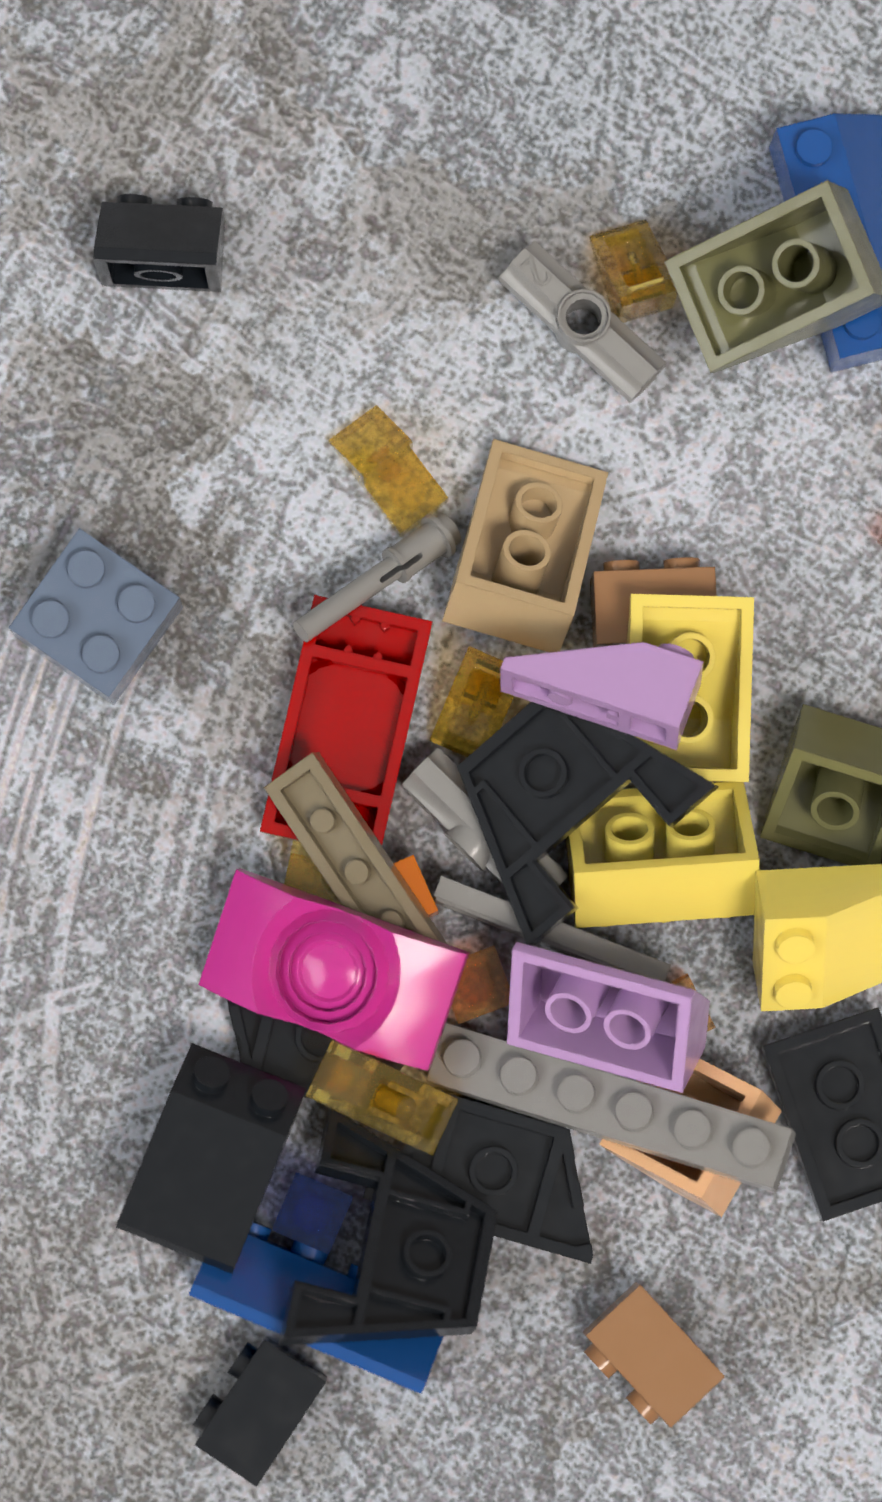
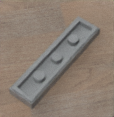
(562, 938)

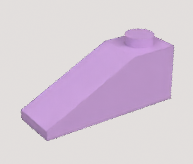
(619, 686)

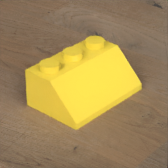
(640, 870)

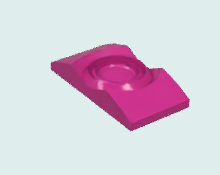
(333, 970)

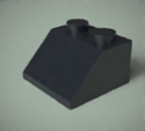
(160, 244)

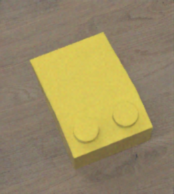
(722, 637)
(816, 935)

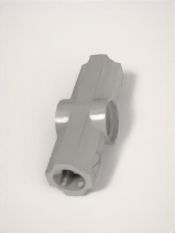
(554, 293)
(441, 793)

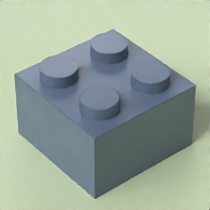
(96, 616)

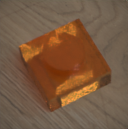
(481, 986)

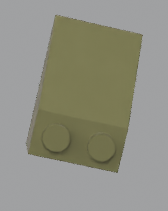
(778, 277)

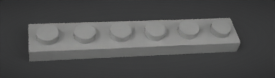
(612, 1108)

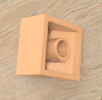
(699, 1186)

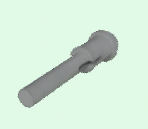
(433, 539)

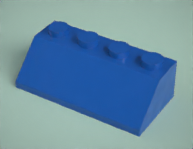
(848, 153)
(261, 1291)

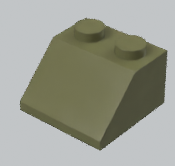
(829, 789)

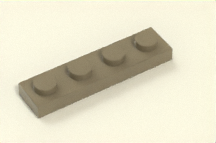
(346, 846)

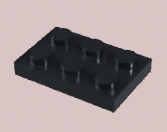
(834, 1104)

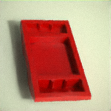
(354, 708)

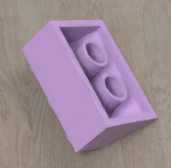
(605, 1017)

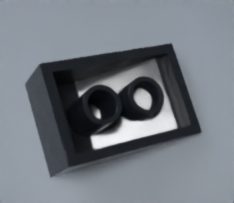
(211, 1158)

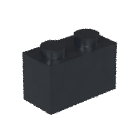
(259, 1410)

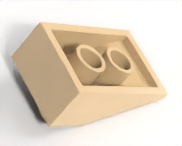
(526, 547)

